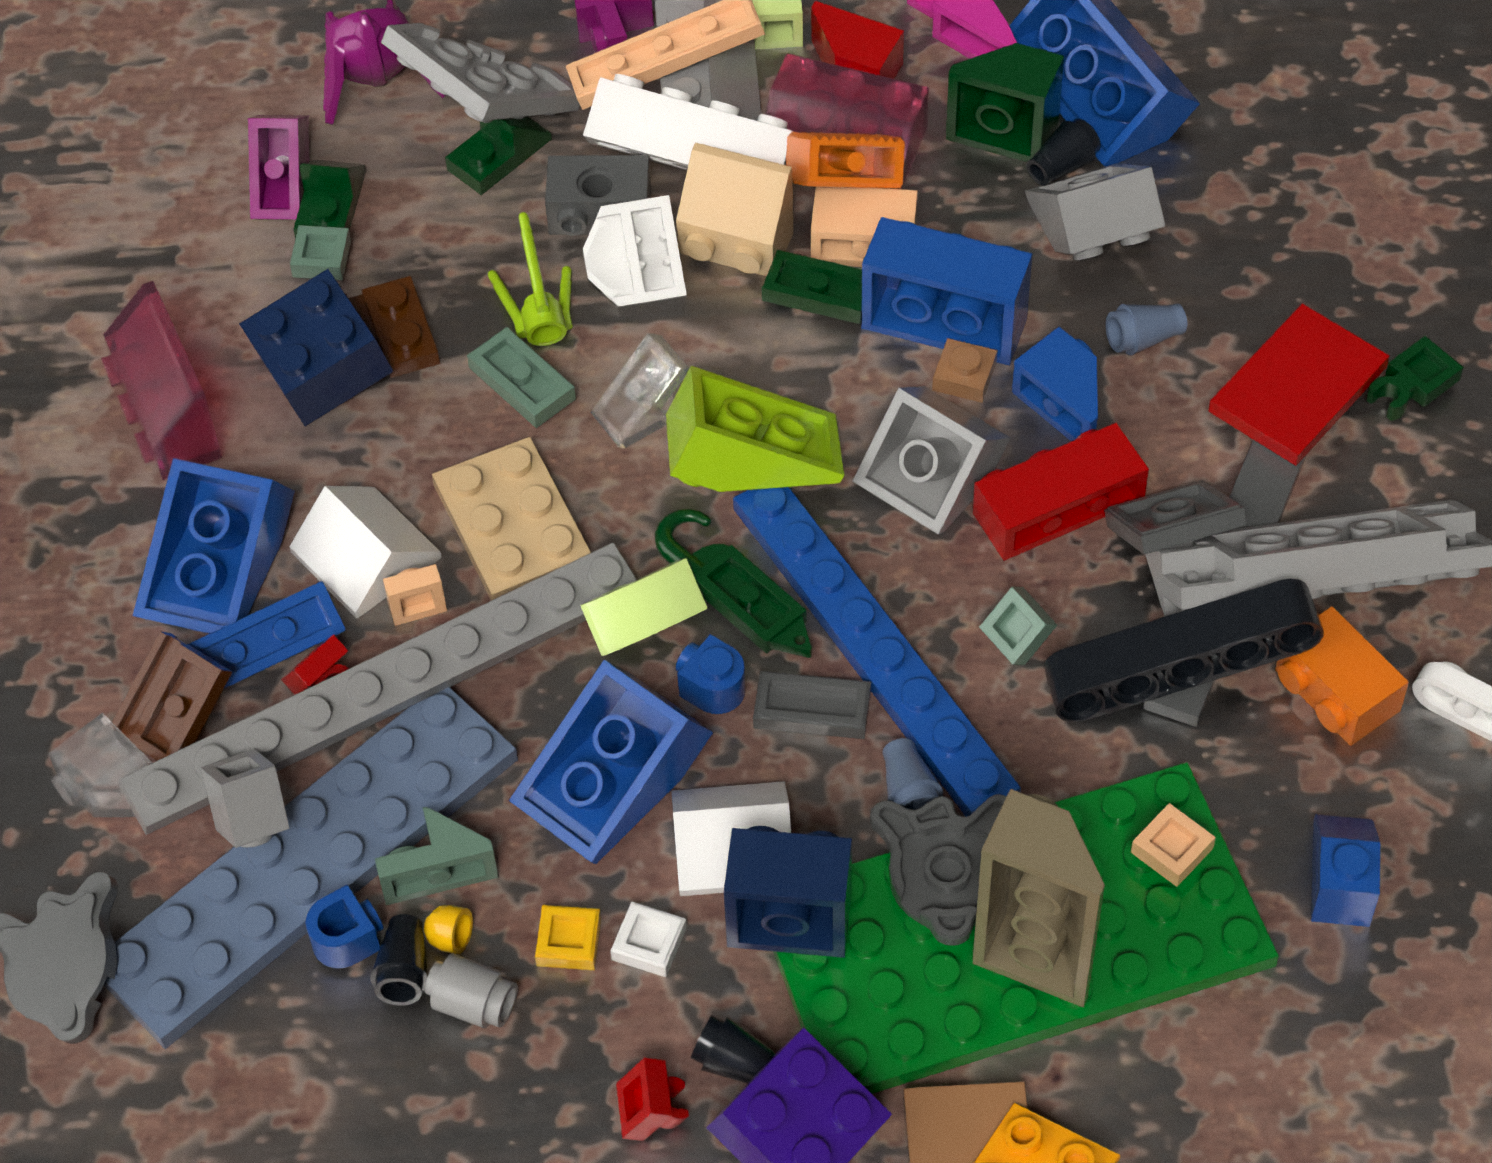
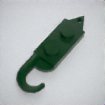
(738, 589)

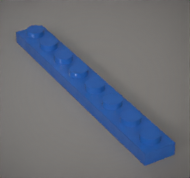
(875, 647)

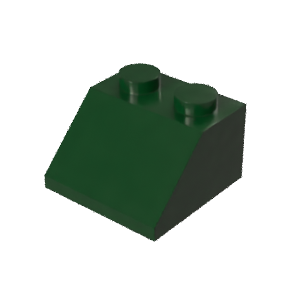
(1005, 100)

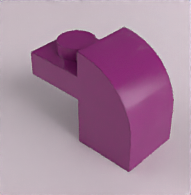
(609, 20)

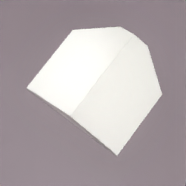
(635, 253)

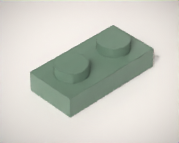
(521, 377)

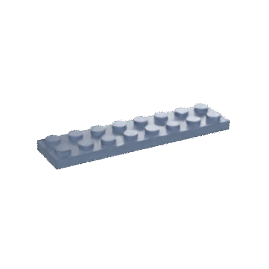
(258, 898)

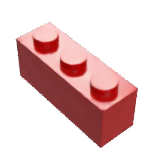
(1058, 490)

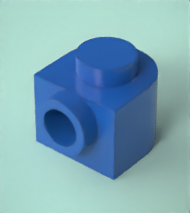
(711, 676)
(343, 929)

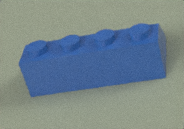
(1107, 74)

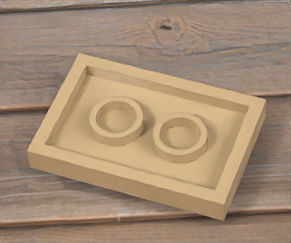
(509, 516)

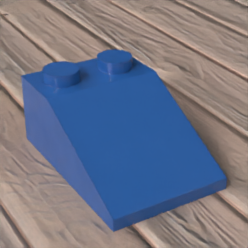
(211, 546)
(609, 762)

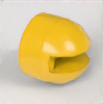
(449, 928)

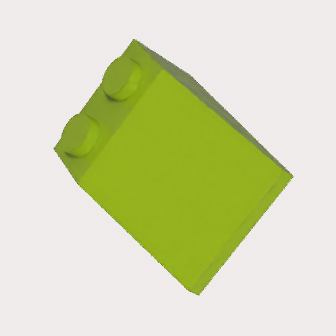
(748, 437)

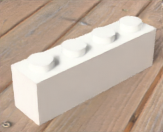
(669, 125)

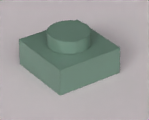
(320, 250)
(1018, 626)

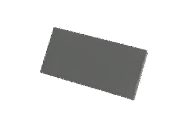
(812, 705)

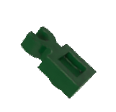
(1416, 373)

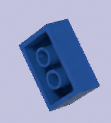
(943, 287)

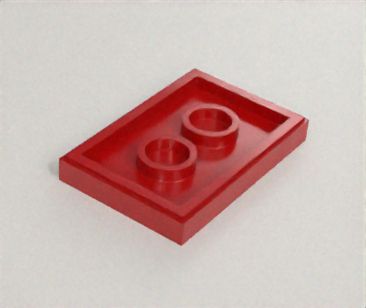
(1298, 384)

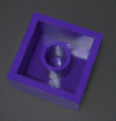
(800, 1110)

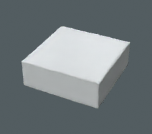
(648, 939)

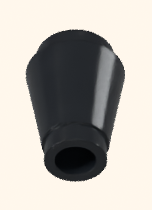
(1066, 150)
(401, 962)
(730, 1050)

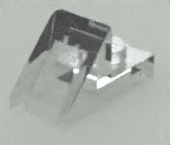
(641, 392)

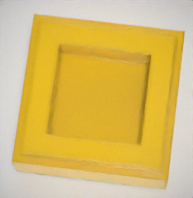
(568, 937)

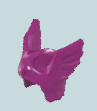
(357, 52)

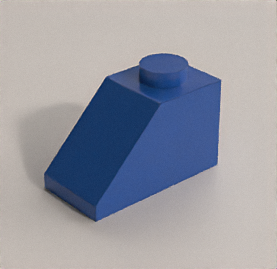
(1059, 383)
(1345, 870)

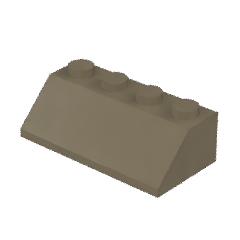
(1038, 899)

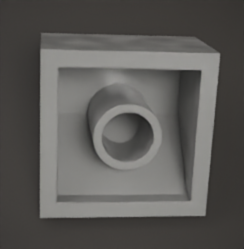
(1098, 209)
(929, 457)

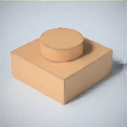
(415, 594)
(1173, 844)

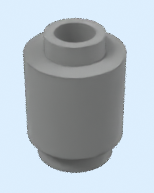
(471, 991)

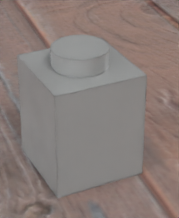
(245, 799)

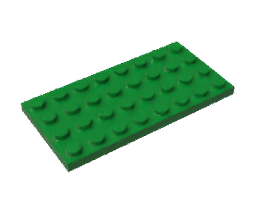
(922, 1007)

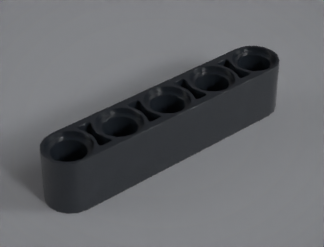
(1183, 650)

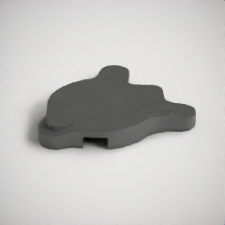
(936, 861)
(62, 957)

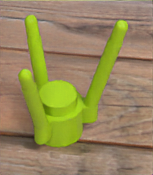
(542, 317)

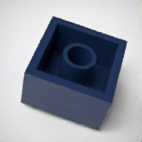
(316, 347)
(788, 891)

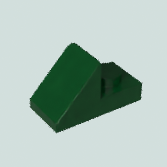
(496, 151)
(329, 193)

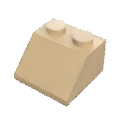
(735, 209)

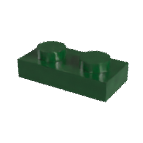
(814, 286)

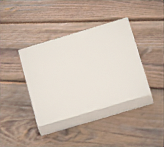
(356, 542)
(705, 825)

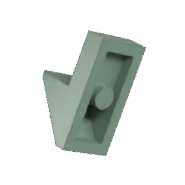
(450, 862)

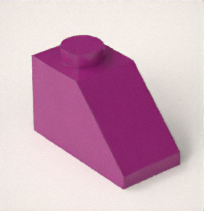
(275, 154)

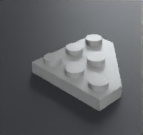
(479, 76)

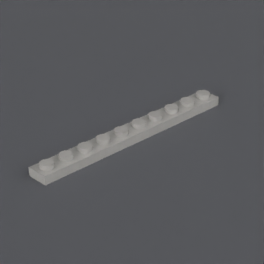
(380, 685)

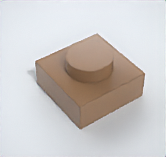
(964, 370)

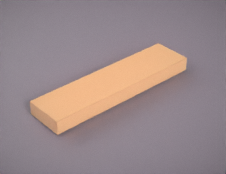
(668, 47)

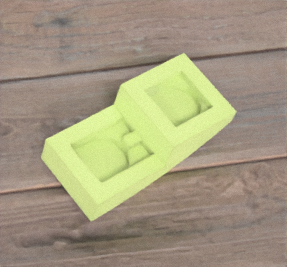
(643, 607)

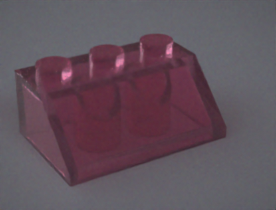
(846, 100)
(158, 385)

